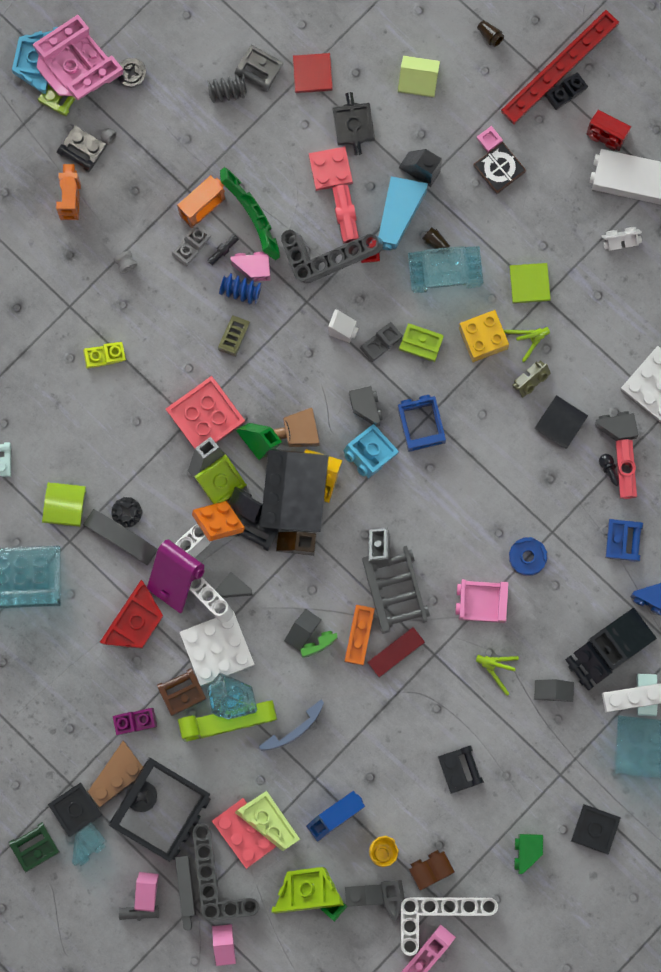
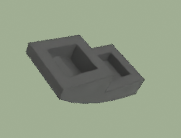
(381, 342)

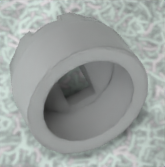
(108, 136)

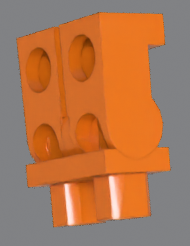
(69, 185)

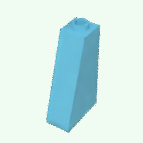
(400, 207)

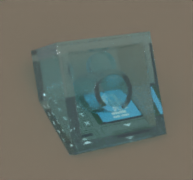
(231, 697)

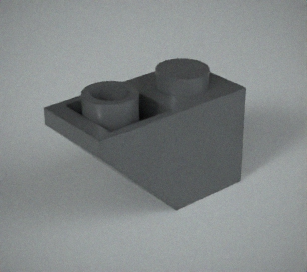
(364, 405)
(619, 426)
(203, 456)

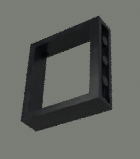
(192, 819)

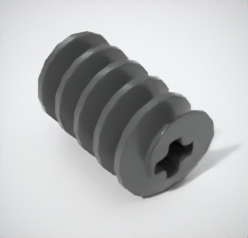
(227, 88)

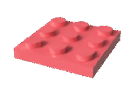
(205, 413)

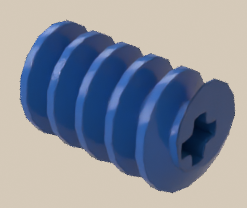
(240, 289)

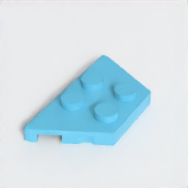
(26, 61)

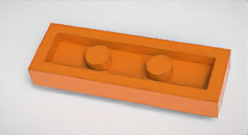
(359, 635)

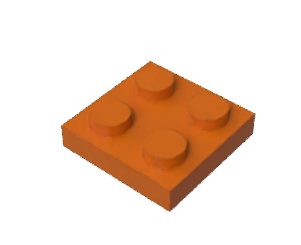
(218, 521)

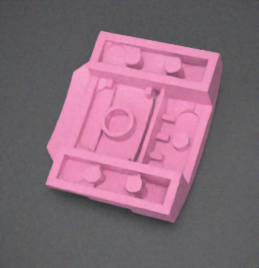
(74, 61)

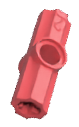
(345, 213)
(625, 456)

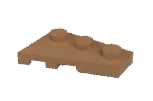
(116, 775)

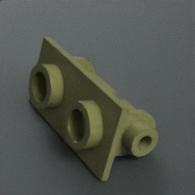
(538, 373)

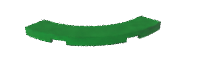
(263, 227)

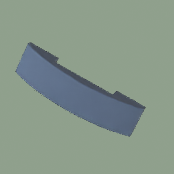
(273, 743)

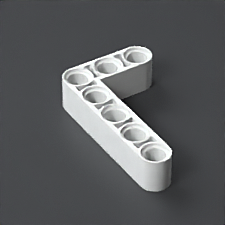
(204, 591)
(438, 911)

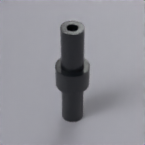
(223, 249)

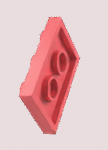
(241, 837)

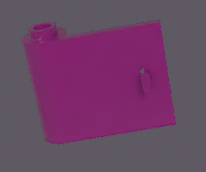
(173, 574)

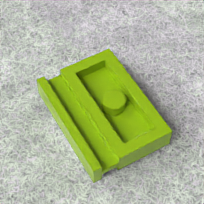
(421, 342)

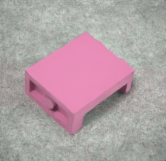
(482, 601)

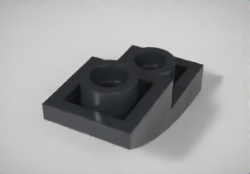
(566, 91)
(245, 505)

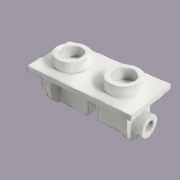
(614, 239)

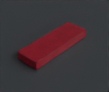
(396, 652)

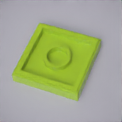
(529, 283)
(220, 480)

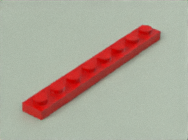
(559, 67)

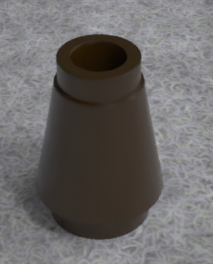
(490, 33)
(435, 239)

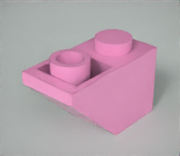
(254, 267)

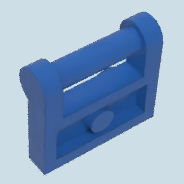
(617, 540)

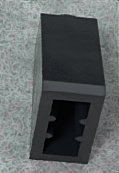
(422, 165)

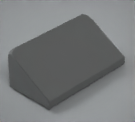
(379, 546)

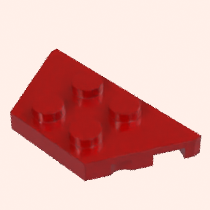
(134, 621)

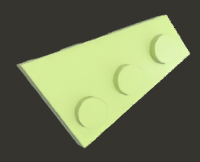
(269, 821)

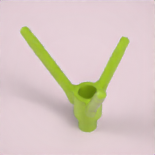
(534, 335)
(491, 662)

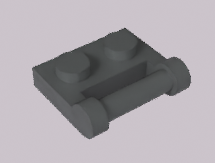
(261, 62)

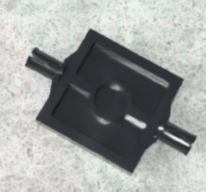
(353, 123)

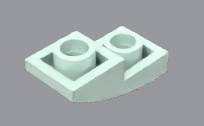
(644, 680)

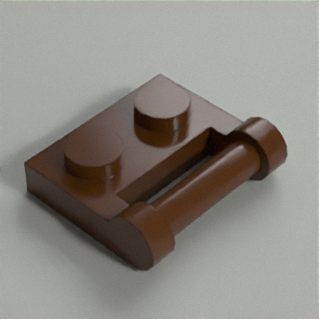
(183, 698)

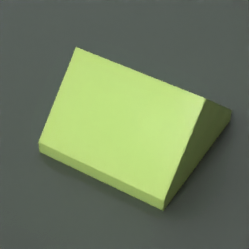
(418, 76)

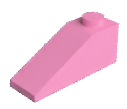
(430, 951)

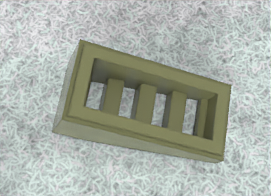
(228, 349)

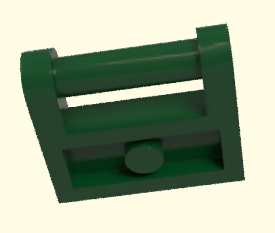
(36, 853)

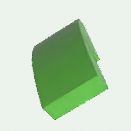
(325, 640)

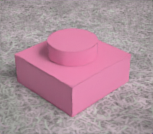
(489, 139)

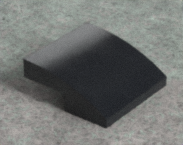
(561, 421)

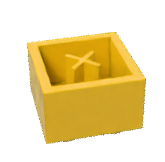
(483, 336)

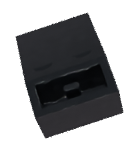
(622, 639)

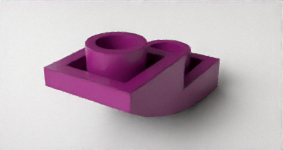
(134, 721)

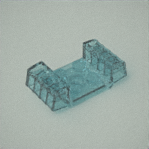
(445, 268)

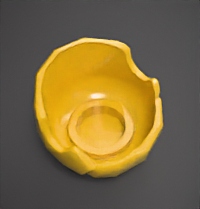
(383, 851)

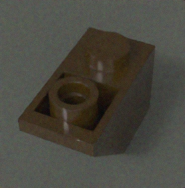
(296, 542)

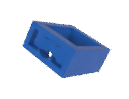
(425, 442)

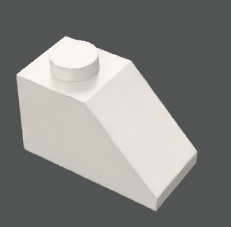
(342, 326)

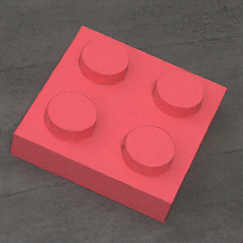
(330, 168)

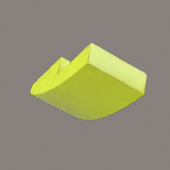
(104, 355)

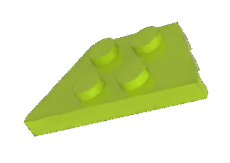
(306, 891)

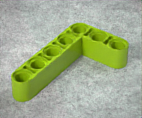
(210, 725)

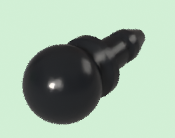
(606, 461)

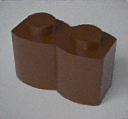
(431, 870)

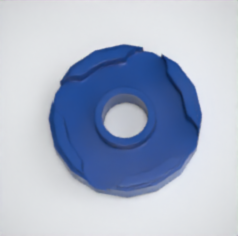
(516, 556)

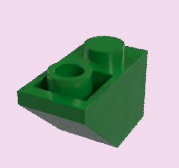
(259, 439)
(529, 851)

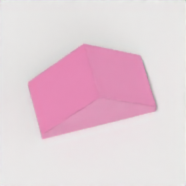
(146, 891)
(223, 945)

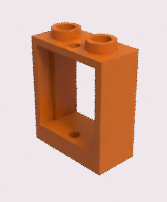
(201, 201)

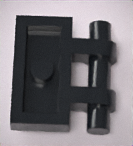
(593, 664)

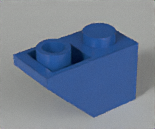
(649, 596)

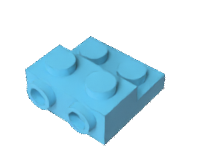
(370, 451)

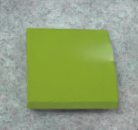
(63, 504)

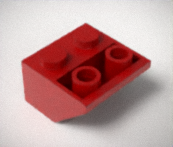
(608, 130)

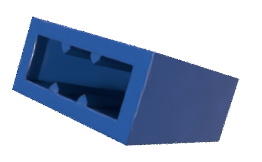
(335, 815)

